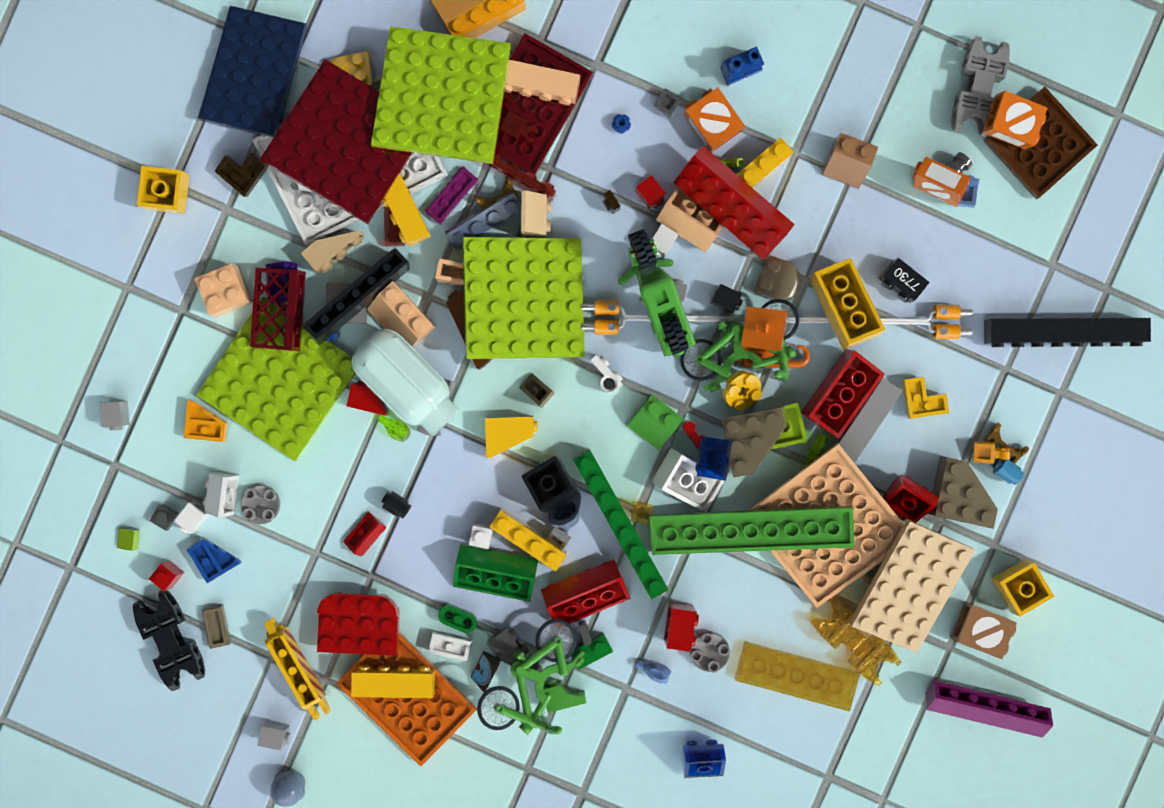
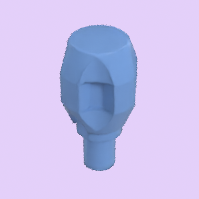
(655, 671)

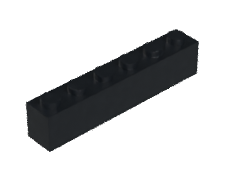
(356, 296)

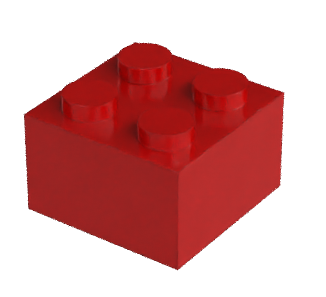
(680, 626)

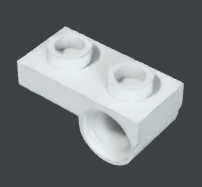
(601, 364)

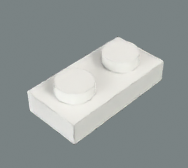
(450, 646)

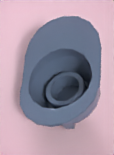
(566, 514)

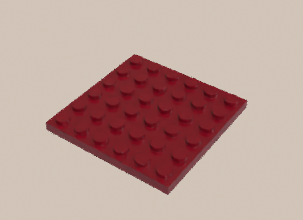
(330, 147)

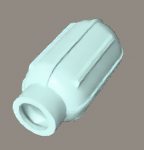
(404, 380)

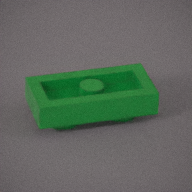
(596, 650)

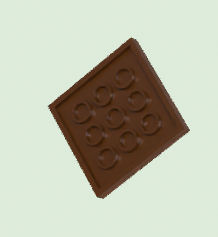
(1059, 148)

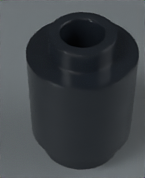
(396, 504)

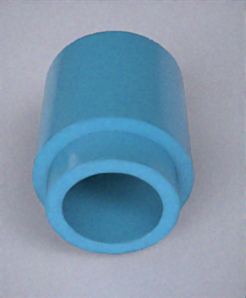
(1007, 471)

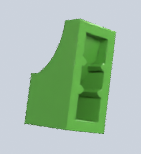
(561, 696)

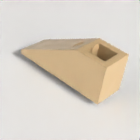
(326, 251)

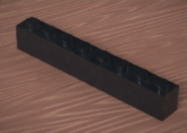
(1067, 330)

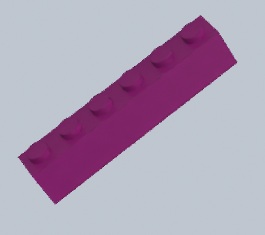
(989, 709)

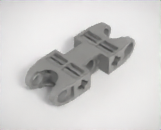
(983, 72)

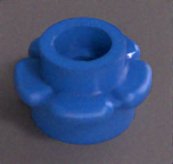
(621, 128)

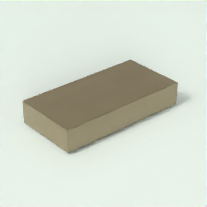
(216, 627)

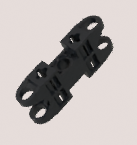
(169, 640)

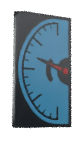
(485, 670)

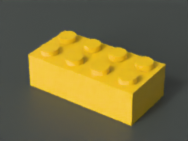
(847, 304)

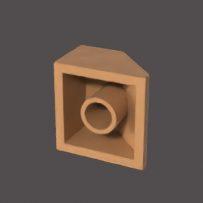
(849, 160)

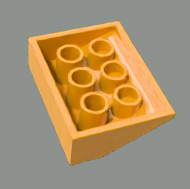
(475, 17)

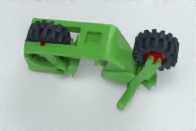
(659, 295)

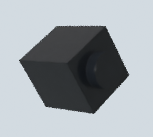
(727, 299)

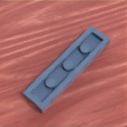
(484, 219)

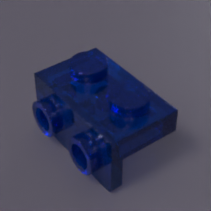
(713, 458)

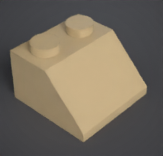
(534, 215)

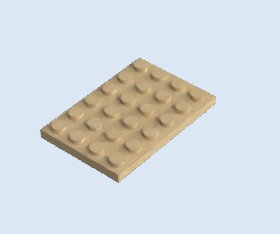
(911, 586)

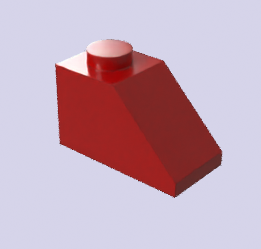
(364, 399)

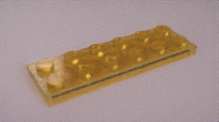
(797, 676)

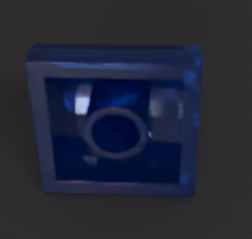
(703, 760)

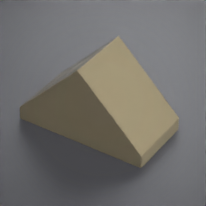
(537, 390)

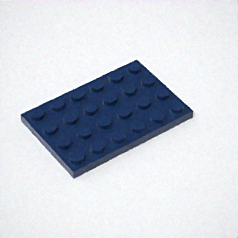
(253, 71)

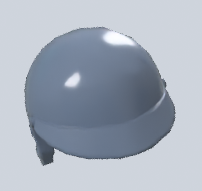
(287, 788)

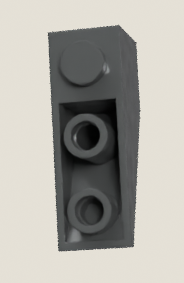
(505, 643)

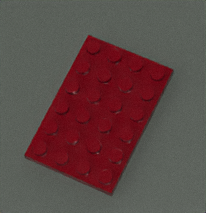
(546, 116)

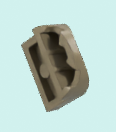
(778, 279)

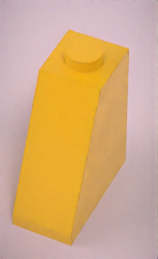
(507, 432)

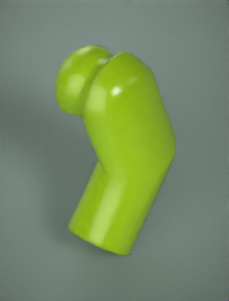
(733, 162)

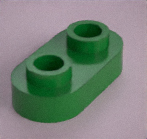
(457, 619)

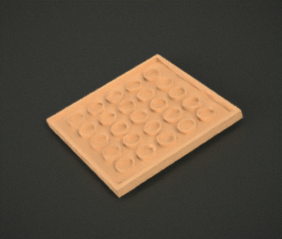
(835, 482)

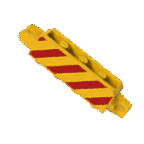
(295, 668)

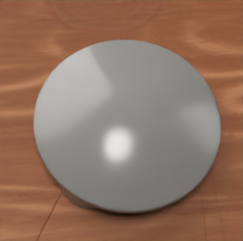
(260, 504)
(710, 652)

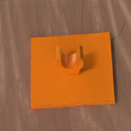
(764, 328)

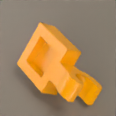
(986, 452)

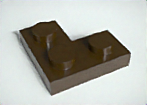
(242, 177)

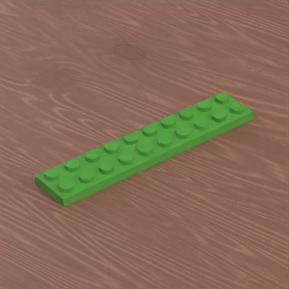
(752, 530)

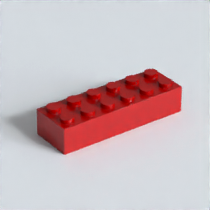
(733, 203)

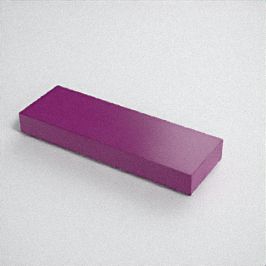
(451, 195)

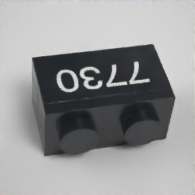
(903, 280)

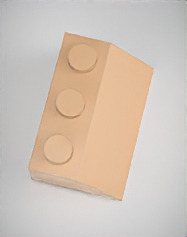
(689, 220)
(400, 314)

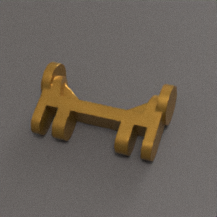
(483, 202)
(995, 434)

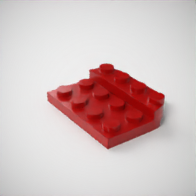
(358, 624)

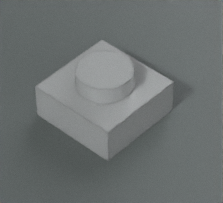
(558, 537)

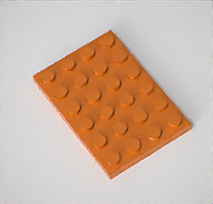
(413, 723)

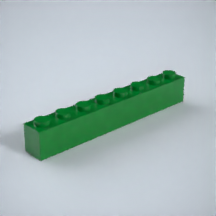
(620, 524)

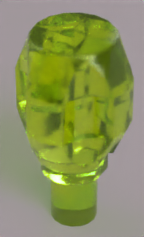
(395, 428)

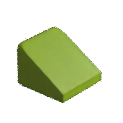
(128, 539)

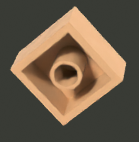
(223, 290)

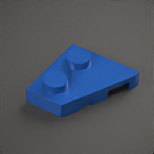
(211, 559)

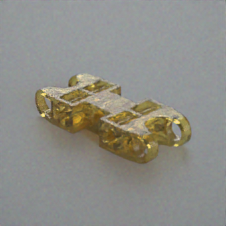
(867, 652)

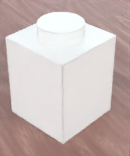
(664, 239)
(191, 517)
(481, 536)

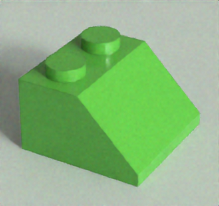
(655, 422)

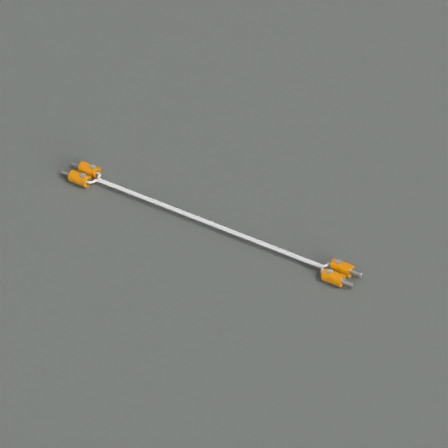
(939, 331)

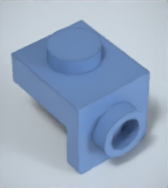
(970, 195)

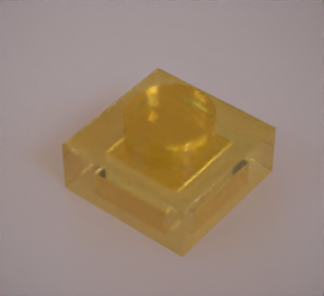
(641, 512)

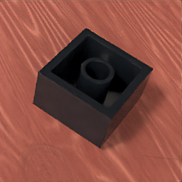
(549, 484)

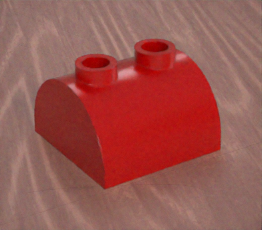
(909, 498)

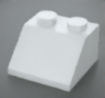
(220, 494)

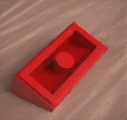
(364, 534)

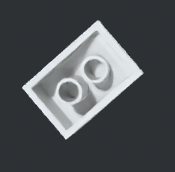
(680, 479)

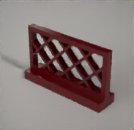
(293, 308)

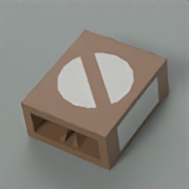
(984, 630)

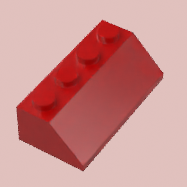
(842, 393)
(586, 593)

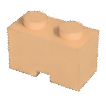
(450, 273)

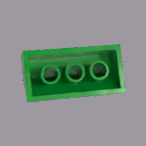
(495, 573)

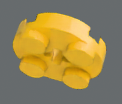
(750, 394)

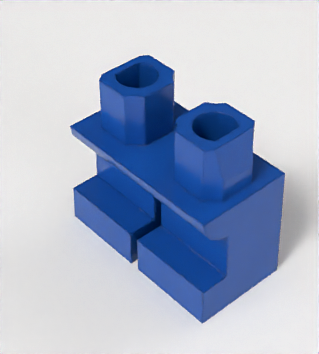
(742, 66)

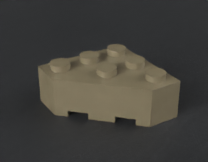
(752, 437)
(962, 494)

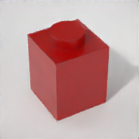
(651, 192)
(166, 575)

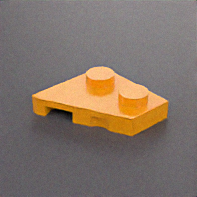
(203, 424)

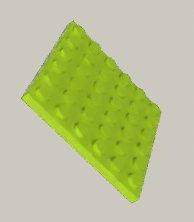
(441, 95)
(523, 298)
(276, 391)

